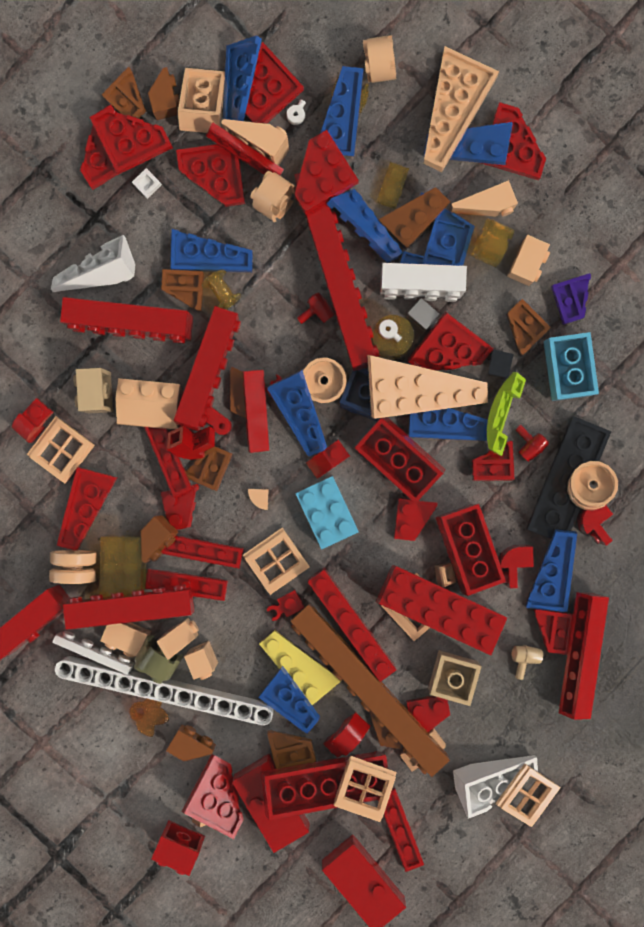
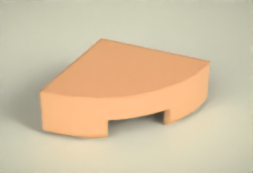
(259, 497)

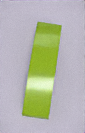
(499, 410)

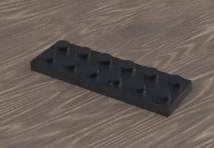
(554, 507)

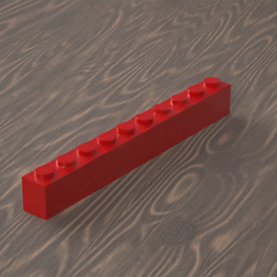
(340, 285)

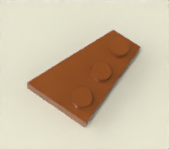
(414, 217)

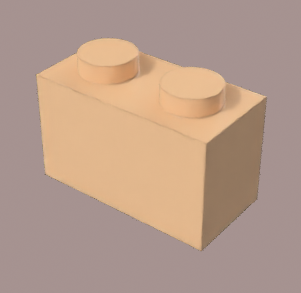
(528, 260)
(125, 637)
(201, 661)

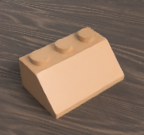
(147, 403)

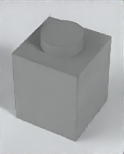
(423, 315)

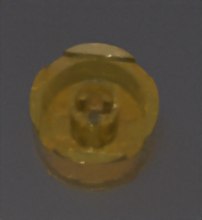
(492, 242)
(394, 349)

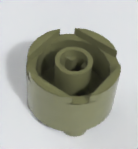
(154, 662)

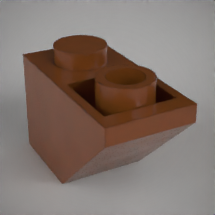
(162, 96)
(156, 537)
(190, 745)

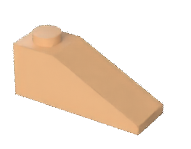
(489, 202)
(178, 637)

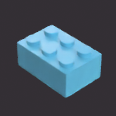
(571, 366)
(327, 512)

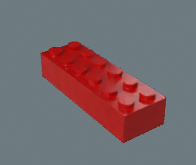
(127, 319)
(441, 609)
(315, 785)

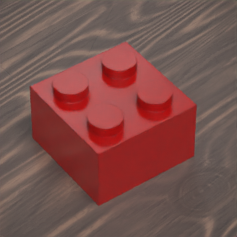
(178, 848)

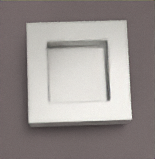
(146, 183)

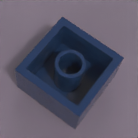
(357, 394)

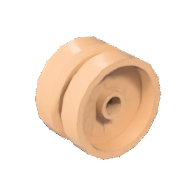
(336, 377)
(600, 476)
(72, 569)

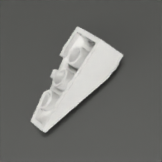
(106, 267)
(485, 782)

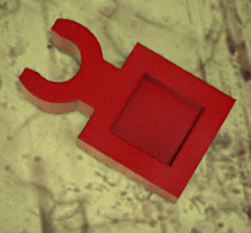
(288, 604)

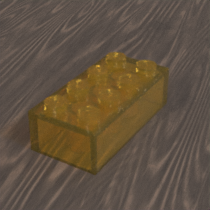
(121, 564)

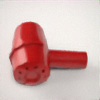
(318, 306)
(534, 445)

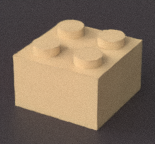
(93, 390)
(454, 678)

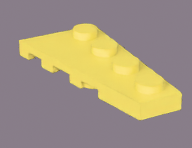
(308, 674)

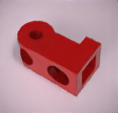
(219, 422)

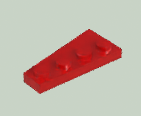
(84, 503)

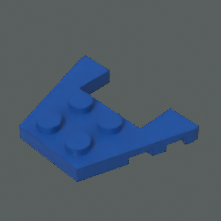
(447, 242)

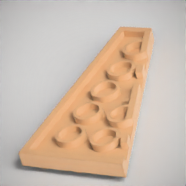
(459, 94)
(410, 389)

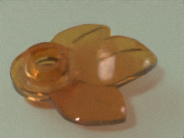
(152, 716)

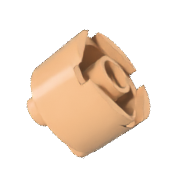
(379, 59)
(273, 196)

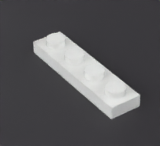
(101, 655)

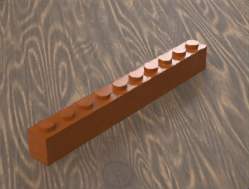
(374, 694)

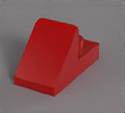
(327, 459)

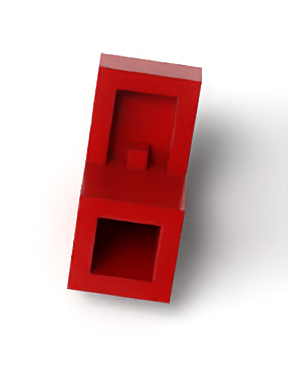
(30, 422)
(190, 445)
(590, 521)
(513, 558)
(347, 736)

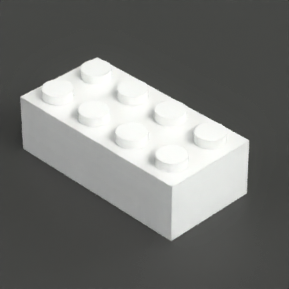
(422, 281)

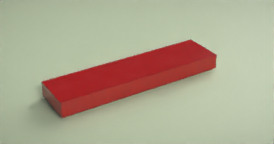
(242, 150)
(255, 410)
(170, 464)
(205, 551)
(201, 586)
(402, 833)

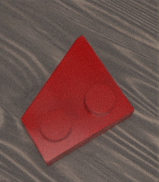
(429, 711)

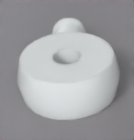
(296, 109)
(389, 334)

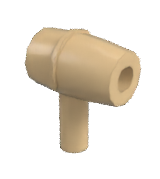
(525, 655)

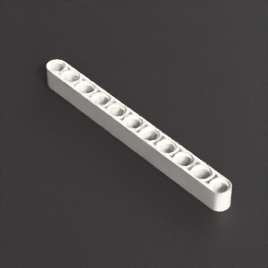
(154, 693)

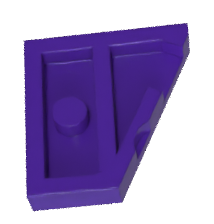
(571, 298)

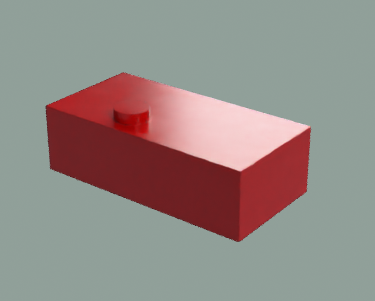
(400, 459)
(470, 549)
(31, 620)
(277, 831)
(363, 883)

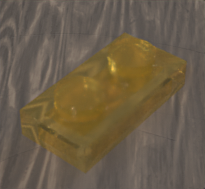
(392, 185)

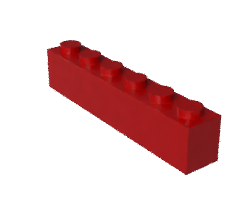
(207, 368)
(129, 607)
(352, 624)
(583, 655)

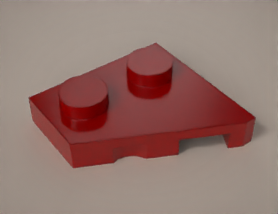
(493, 466)
(179, 510)
(412, 518)
(555, 629)

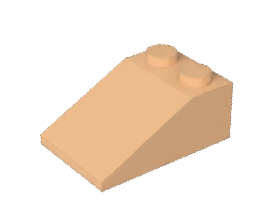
(201, 100)
(261, 137)

